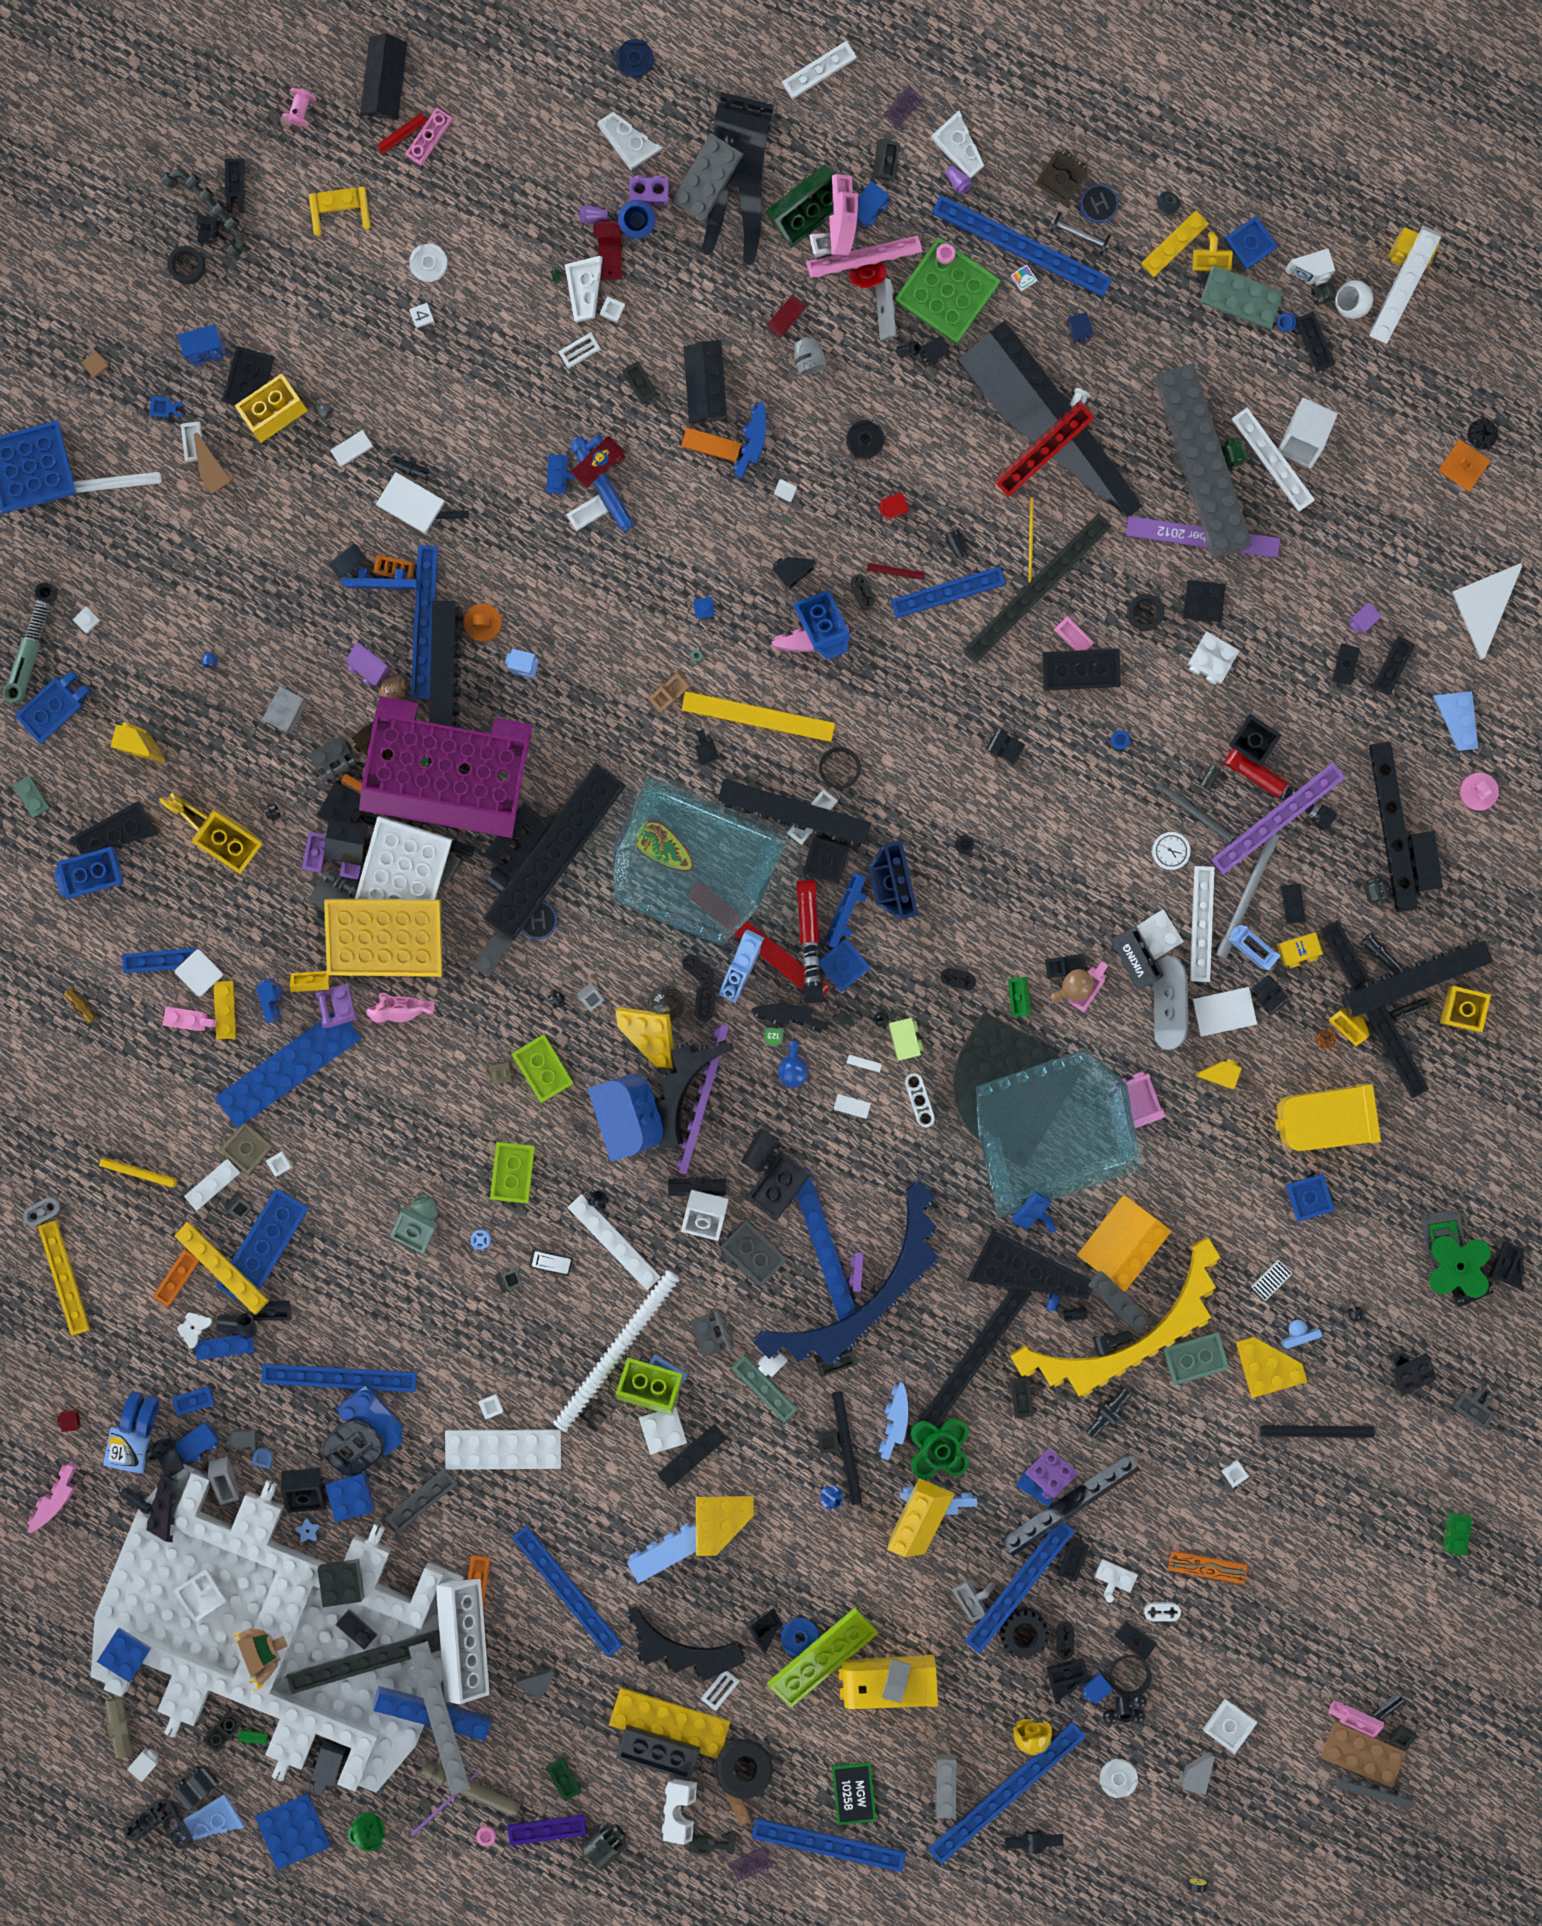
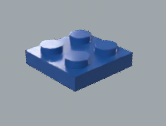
(1250, 242)
(843, 965)
(1309, 1197)
(124, 1654)

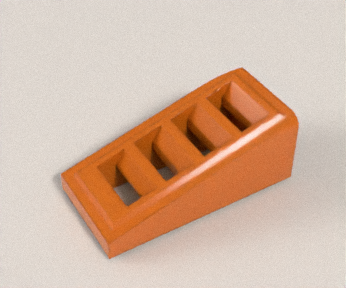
(388, 560)

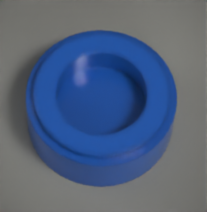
(1120, 740)

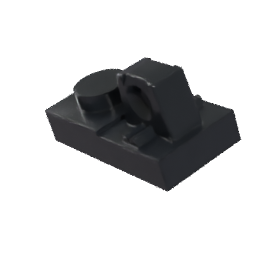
(356, 1629)

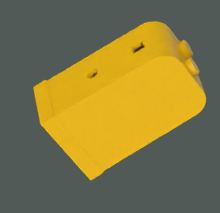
(1328, 1118)
(866, 1680)

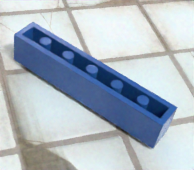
(413, 1709)

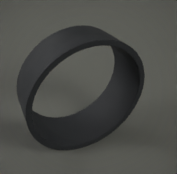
(842, 749)
(1142, 1689)

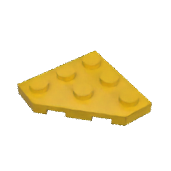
(649, 1033)
(1267, 1367)
(719, 1521)

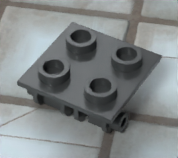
(333, 887)

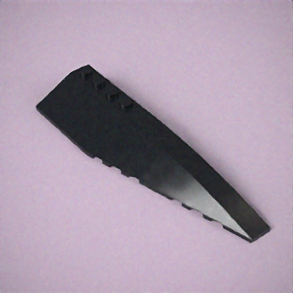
(1033, 404)

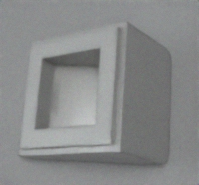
(590, 997)

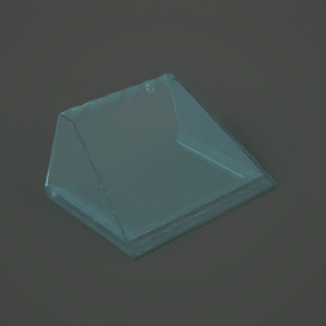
(699, 869)
(1055, 1130)

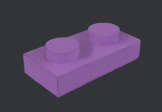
(857, 1263)

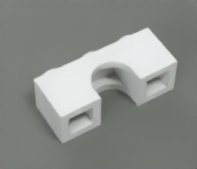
(676, 1827)

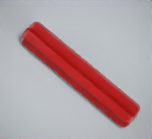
(401, 133)

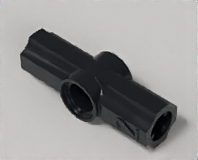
(683, 1187)

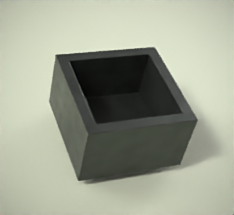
(340, 1583)

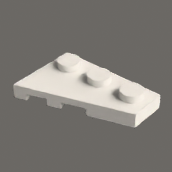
(957, 144)
(583, 286)

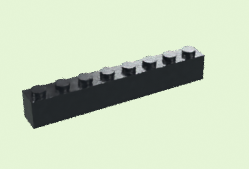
(794, 811)
(1416, 978)

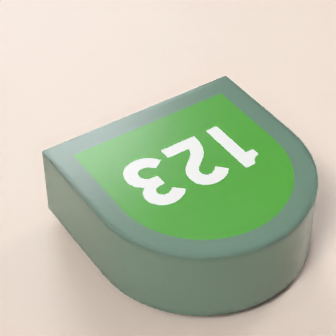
(773, 1036)

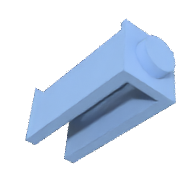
(1237, 937)

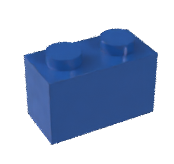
(870, 203)
(197, 1441)

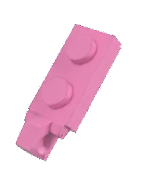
(1099, 979)
(187, 1019)
(1356, 1719)

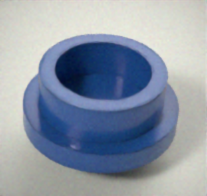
(1286, 322)

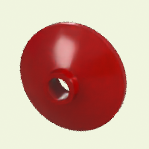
(868, 275)

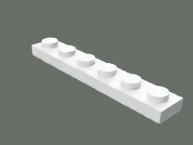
(1272, 459)
(1202, 924)
(614, 1242)

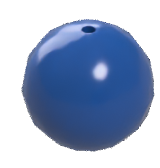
(636, 210)

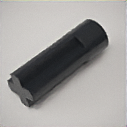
(1388, 1707)

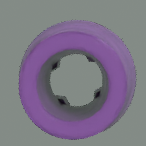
(959, 180)
(592, 214)

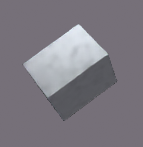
(285, 710)

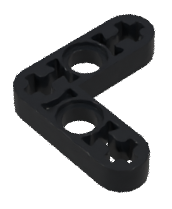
(163, 1818)

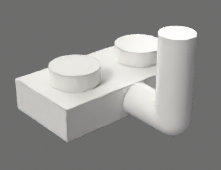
(1115, 1576)

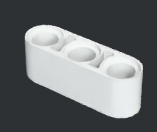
(919, 1090)

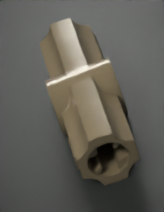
(118, 1727)

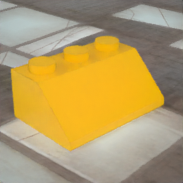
(271, 408)

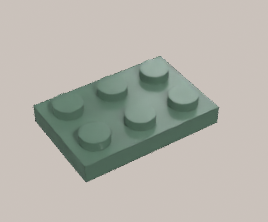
(1195, 1358)

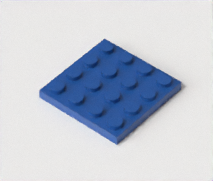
(34, 467)

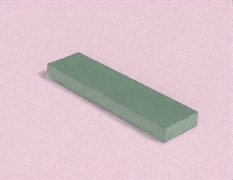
(764, 1388)

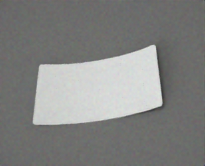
(851, 1105)

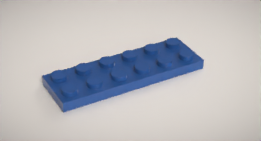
(267, 1238)

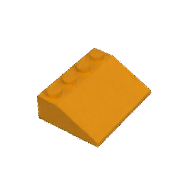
(1124, 1242)

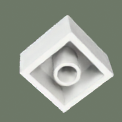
(704, 1215)

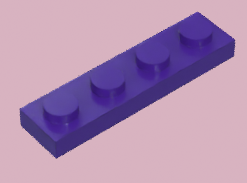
(547, 1829)

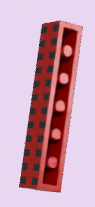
(1044, 448)

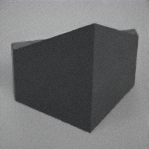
(764, 1628)

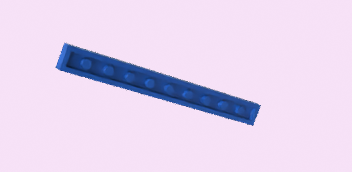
(1021, 246)
(1006, 1793)

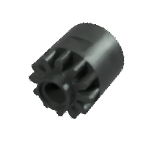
(605, 1844)

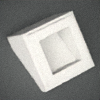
(785, 490)

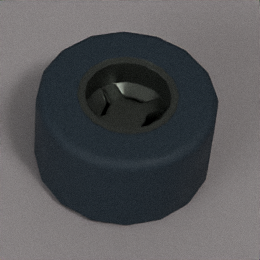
(347, 561)

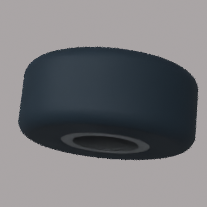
(1164, 204)

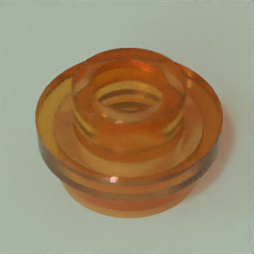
(1332, 1038)

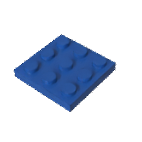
(293, 1831)

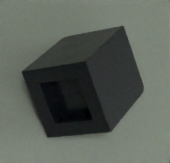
(207, 229)

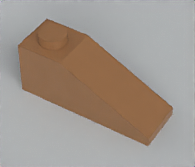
(209, 468)

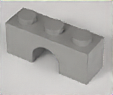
(945, 1786)

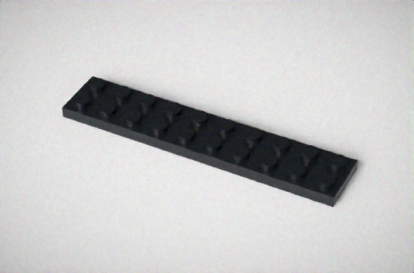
(554, 851)

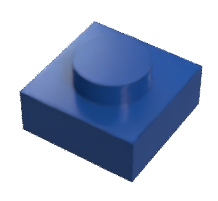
(704, 607)

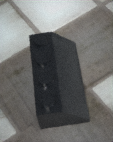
(705, 382)

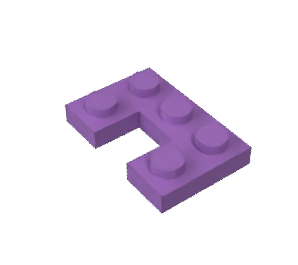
(314, 858)

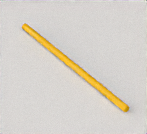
(1030, 539)

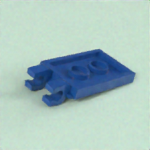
(52, 707)

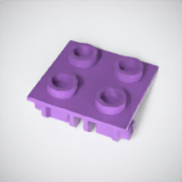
(1051, 1473)

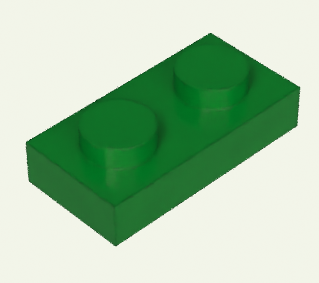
(1019, 996)

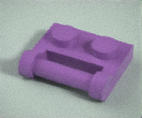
(342, 1005)

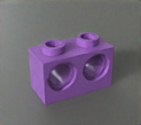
(649, 185)

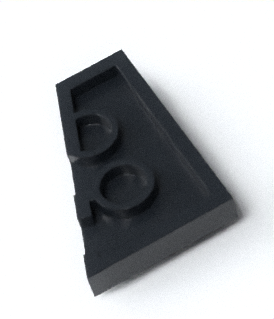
(161, 1513)

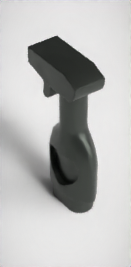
(706, 1844)

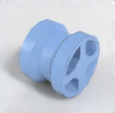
(481, 1241)

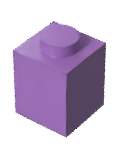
(1364, 618)

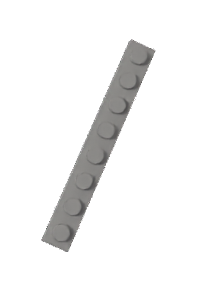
(439, 1718)

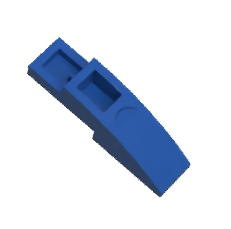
(754, 433)

